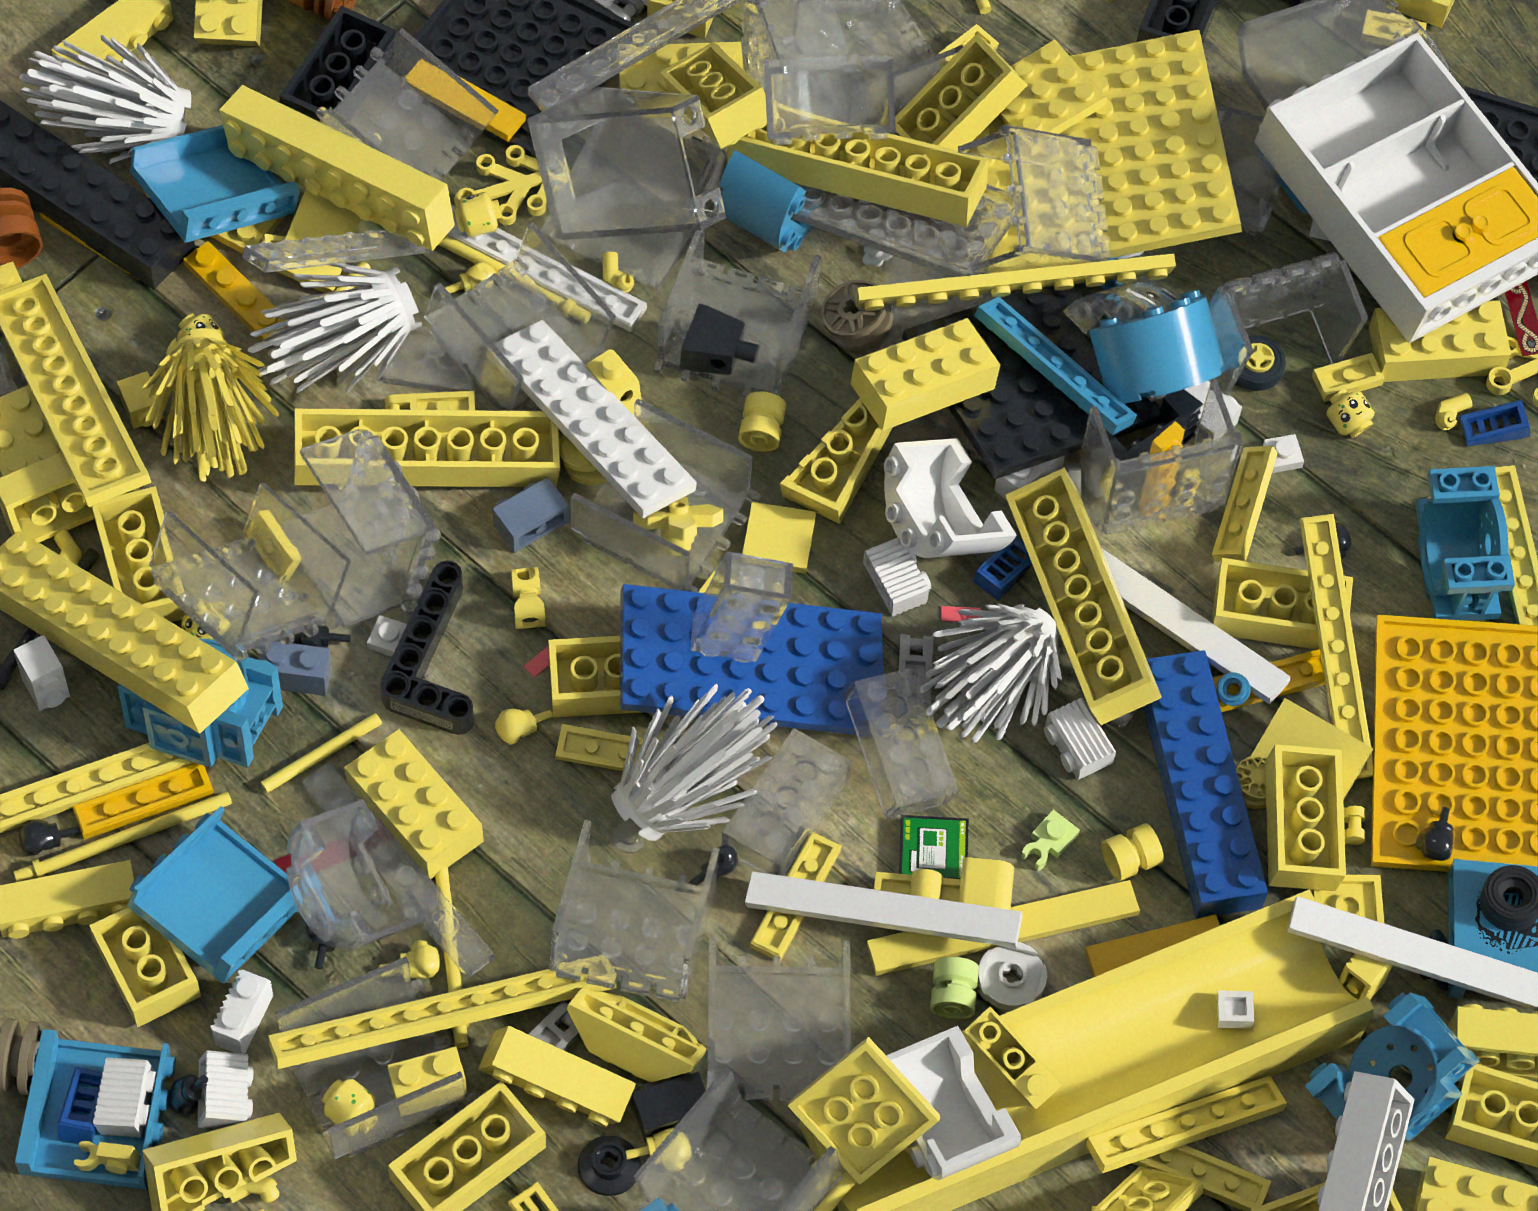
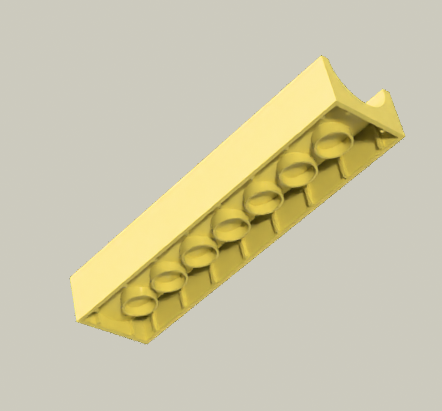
(1142, 1047)

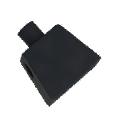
(715, 343)

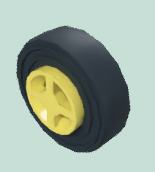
(1268, 367)

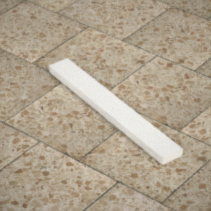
(504, 249)
(1195, 631)
(884, 909)
(1414, 952)

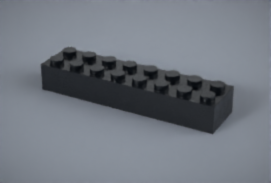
(88, 200)

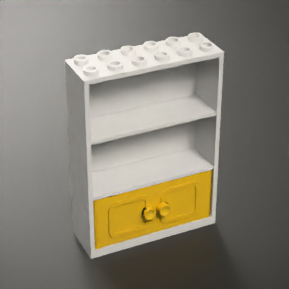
(1408, 184)

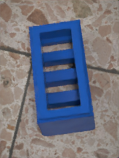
(1503, 412)
(992, 584)
(74, 1126)

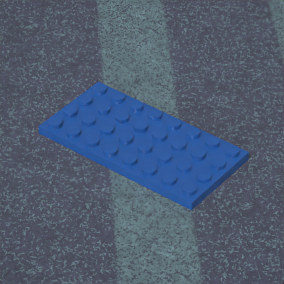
(799, 673)

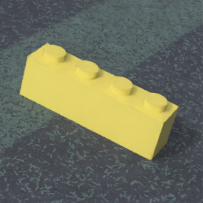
(124, 21)
(64, 899)

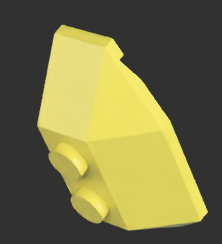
(633, 1036)

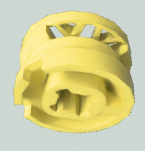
(1253, 782)

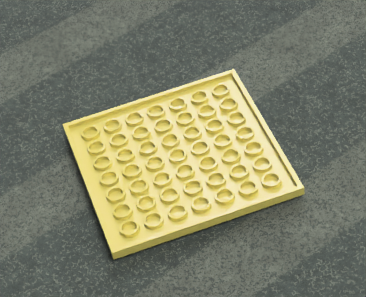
(1155, 145)

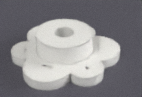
(874, 257)

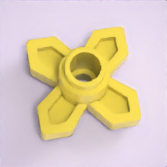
(681, 521)

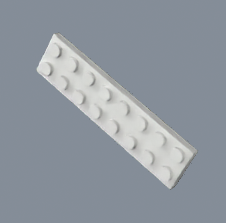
(595, 420)

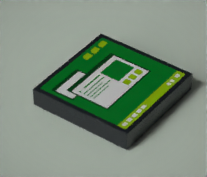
(933, 844)

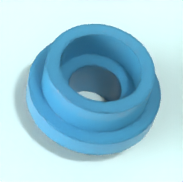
(1224, 684)

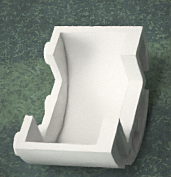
(931, 508)
(969, 1123)

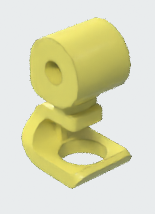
(527, 587)

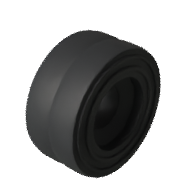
(1505, 915)

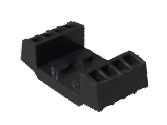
(1176, 407)

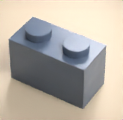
(530, 514)
(300, 667)

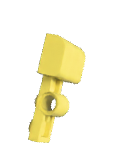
(981, 883)

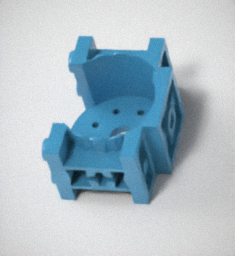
(1464, 544)
(228, 736)
(1411, 1025)

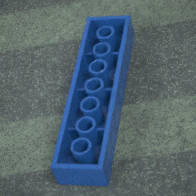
(1203, 788)

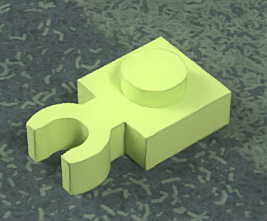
(1052, 837)

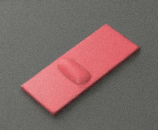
(950, 613)
(538, 663)

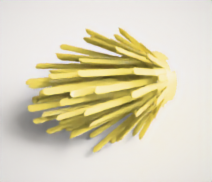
(203, 408)

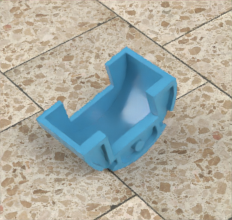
(763, 203)
(1160, 350)

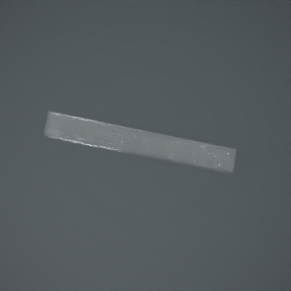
(624, 50)
(329, 250)
(404, 874)

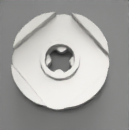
(1003, 993)

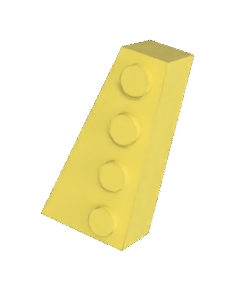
(216, 1163)

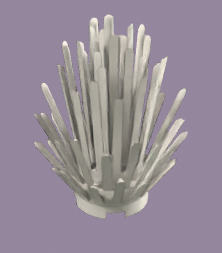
(117, 101)
(346, 323)
(1013, 650)
(695, 768)

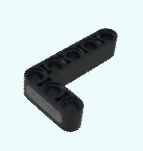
(421, 652)

